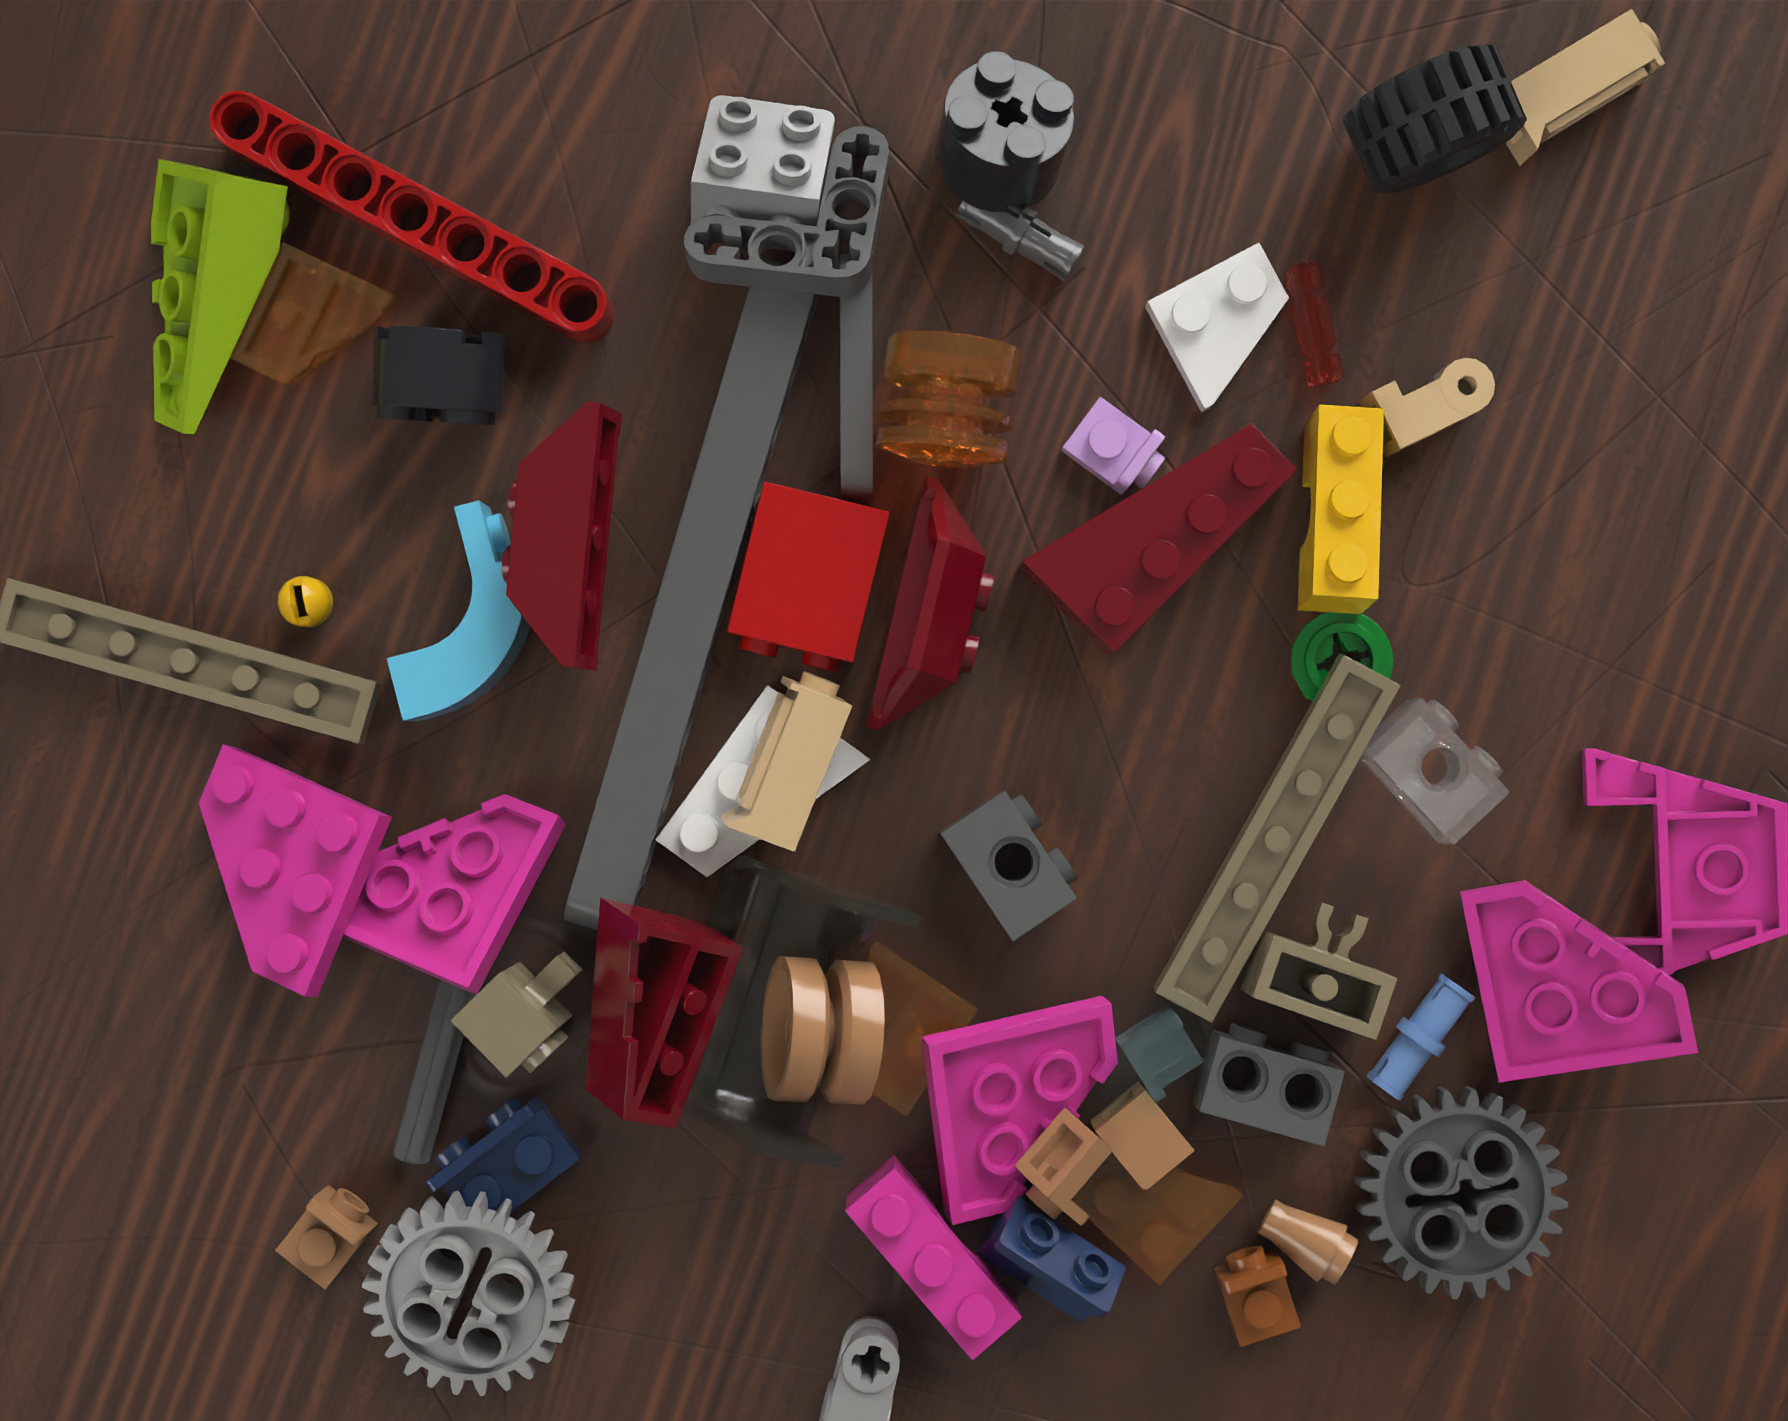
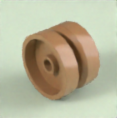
(822, 1030)

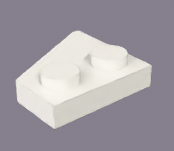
(1218, 320)

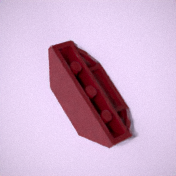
(563, 533)
(932, 610)

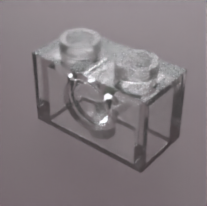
(1471, 778)

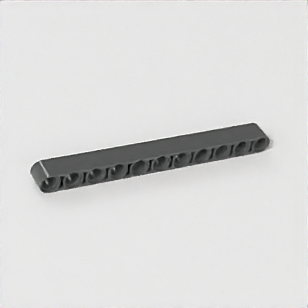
(691, 601)

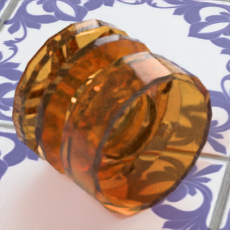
(949, 389)

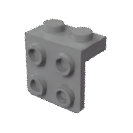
(761, 161)

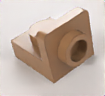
(1062, 1164)
(327, 1234)

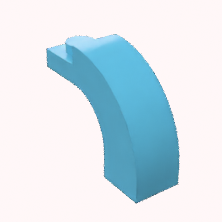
(483, 644)

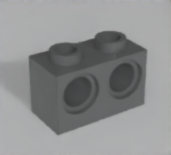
(1262, 1098)

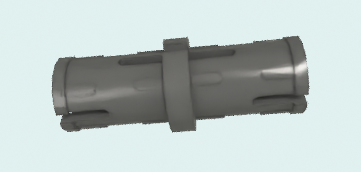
(1027, 235)

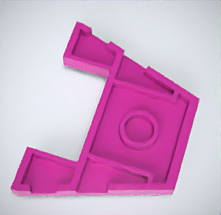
(1714, 858)

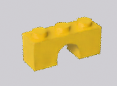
(1345, 517)

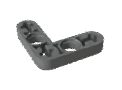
(814, 246)

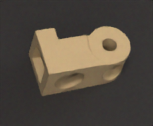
(1447, 399)

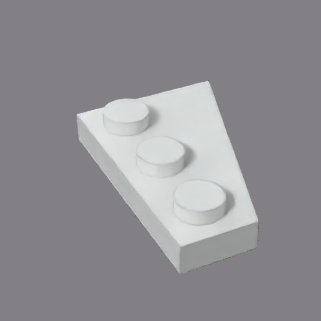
(697, 830)

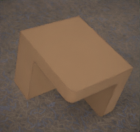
(1141, 1136)

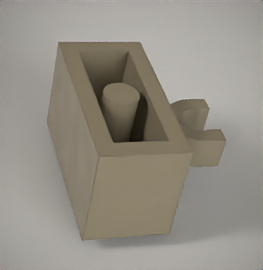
(1320, 981)
(518, 1016)

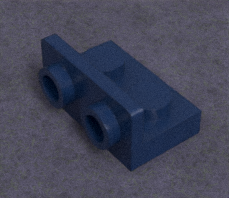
(511, 1160)
(1052, 1261)

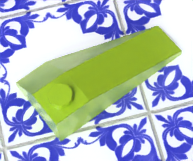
(217, 252)

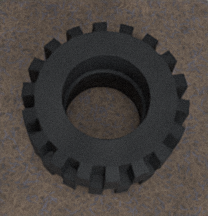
(1434, 118)

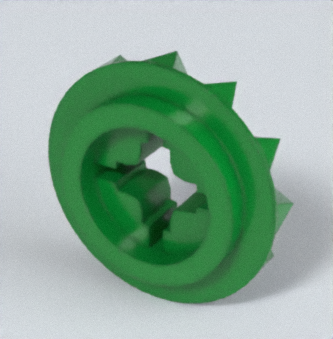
(1353, 633)

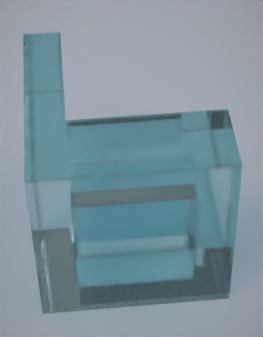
(1159, 1051)

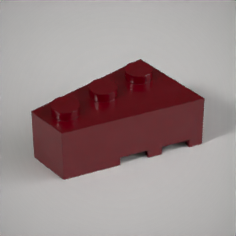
(653, 1008)

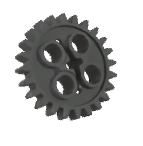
(1466, 1248)

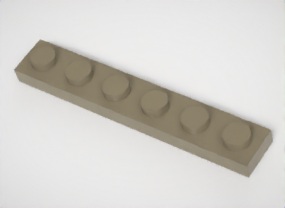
(187, 661)
(1276, 837)

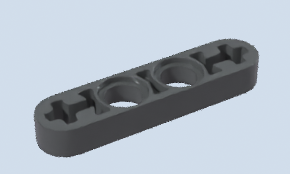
(856, 391)

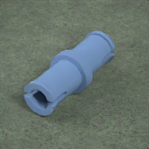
(1420, 1037)

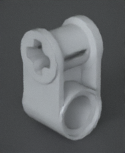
(858, 1387)

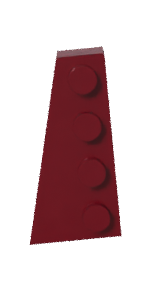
(1145, 547)

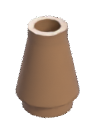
(1310, 1241)

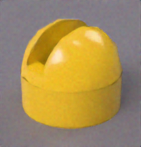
(316, 598)

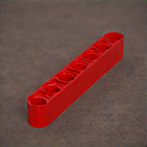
(391, 196)

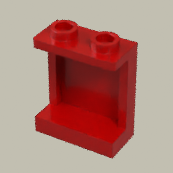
(807, 576)

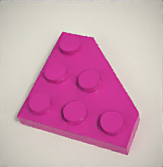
(288, 863)
(455, 890)
(1564, 990)
(999, 1091)

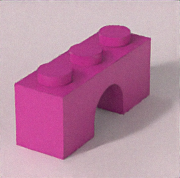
(931, 1258)

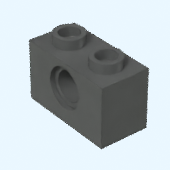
(1018, 901)

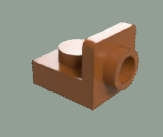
(1256, 1295)

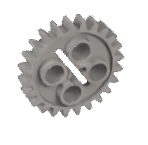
(414, 1271)

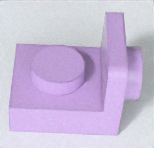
(1115, 447)

